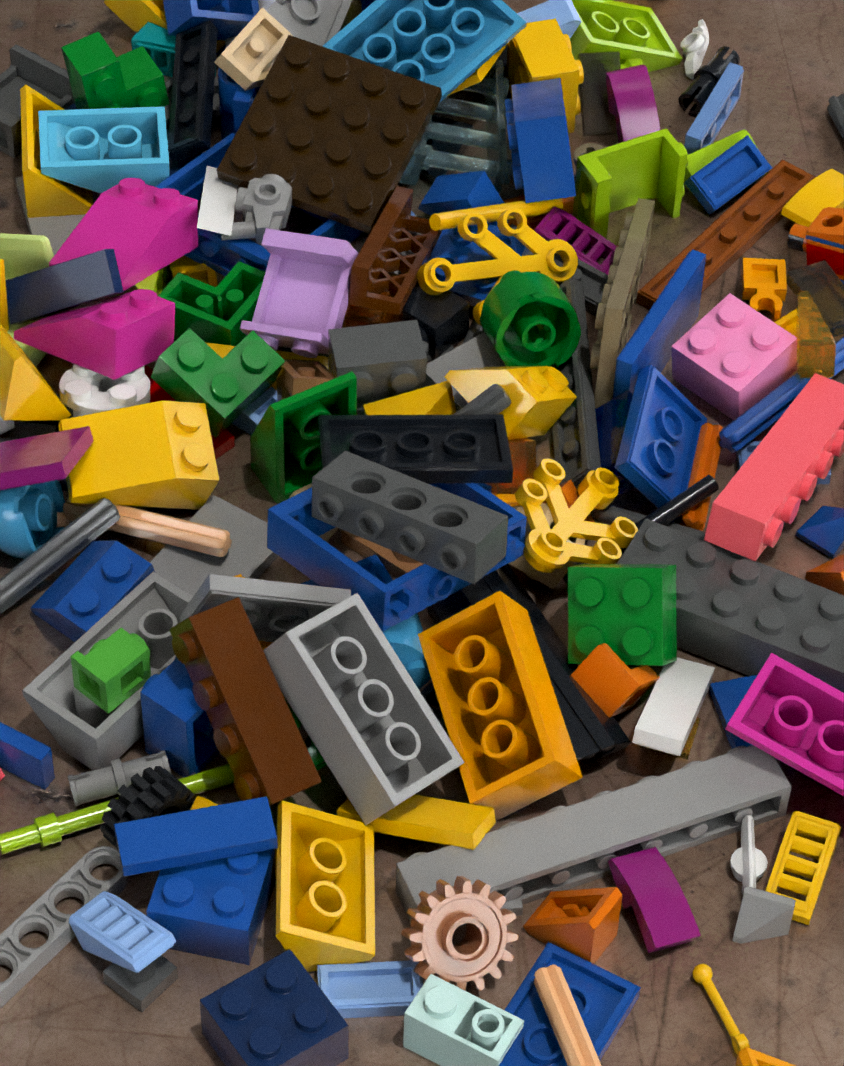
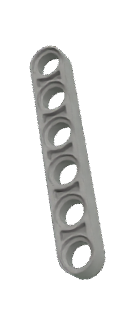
(46, 918)

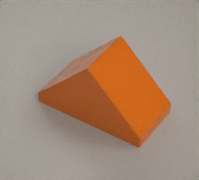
(578, 920)

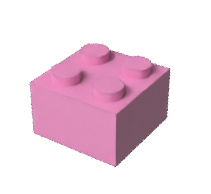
(734, 357)

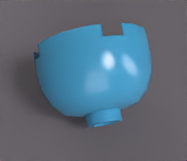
(29, 517)

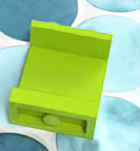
(627, 171)

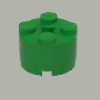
(530, 320)

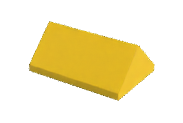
(45, 194)
(22, 387)
(324, 887)

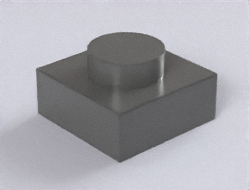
(143, 987)

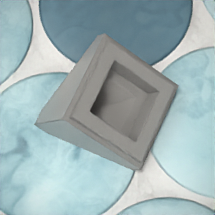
(763, 916)

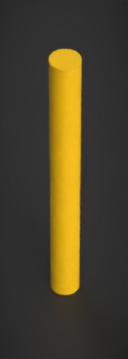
(450, 219)

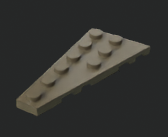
(619, 296)

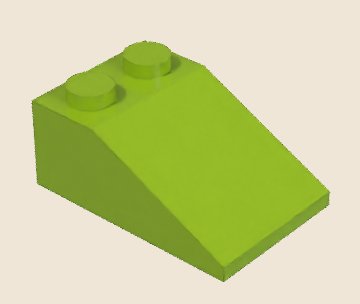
(623, 28)

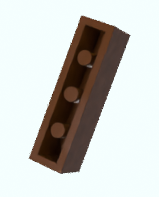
(243, 703)

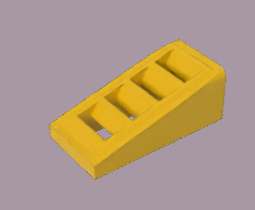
(813, 839)

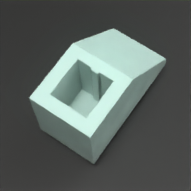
(457, 1026)

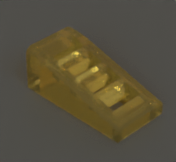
(814, 340)

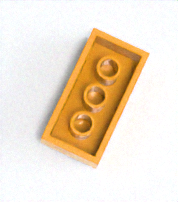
(499, 705)

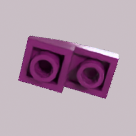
(632, 102)
(655, 898)

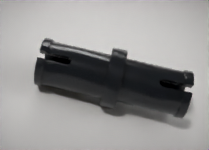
(706, 79)

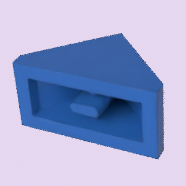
(460, 192)

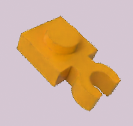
(764, 284)

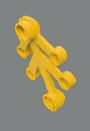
(504, 257)
(547, 547)

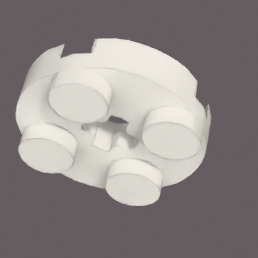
(94, 393)

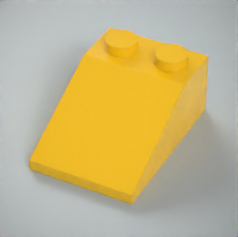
(146, 456)

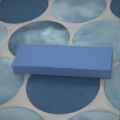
(716, 109)

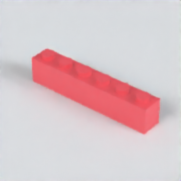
(780, 471)

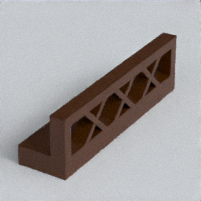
(382, 255)

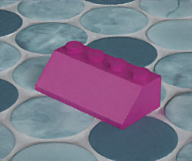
(795, 721)

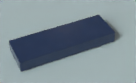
(63, 286)

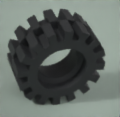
(146, 797)

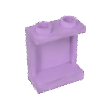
(302, 291)

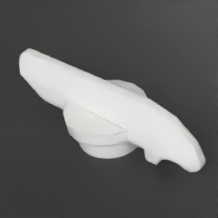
(694, 48)
(748, 862)

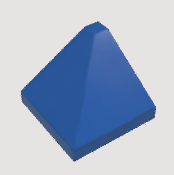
(824, 531)

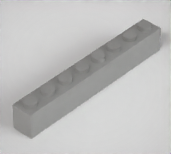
(578, 840)

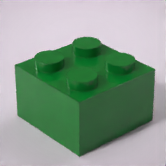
(626, 608)

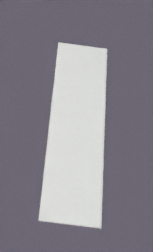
(217, 204)

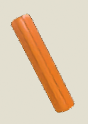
(704, 464)

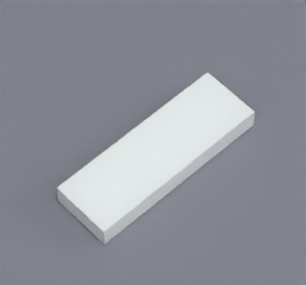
(673, 706)

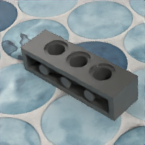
(409, 517)

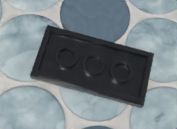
(423, 445)

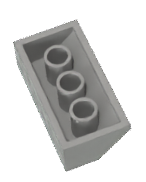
(74, 719)

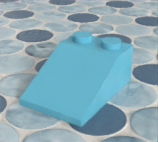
(104, 146)

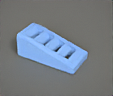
(112, 927)

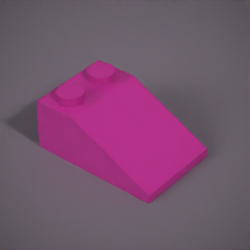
(141, 224)
(107, 334)

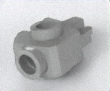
(263, 206)

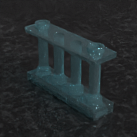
(494, 139)

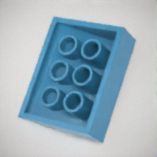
(429, 38)

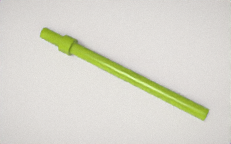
(50, 829)

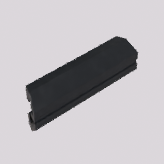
(585, 721)

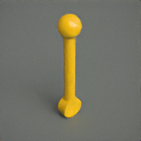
(703, 974)

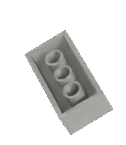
(361, 708)

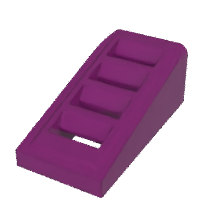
(564, 226)

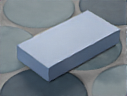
(370, 987)

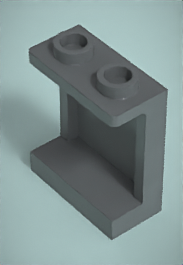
(39, 75)

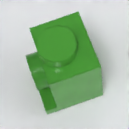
(112, 669)

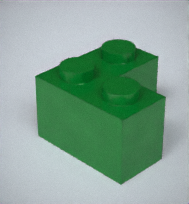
(110, 81)
(215, 311)
(228, 385)

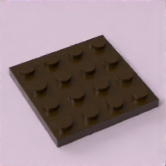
(331, 132)

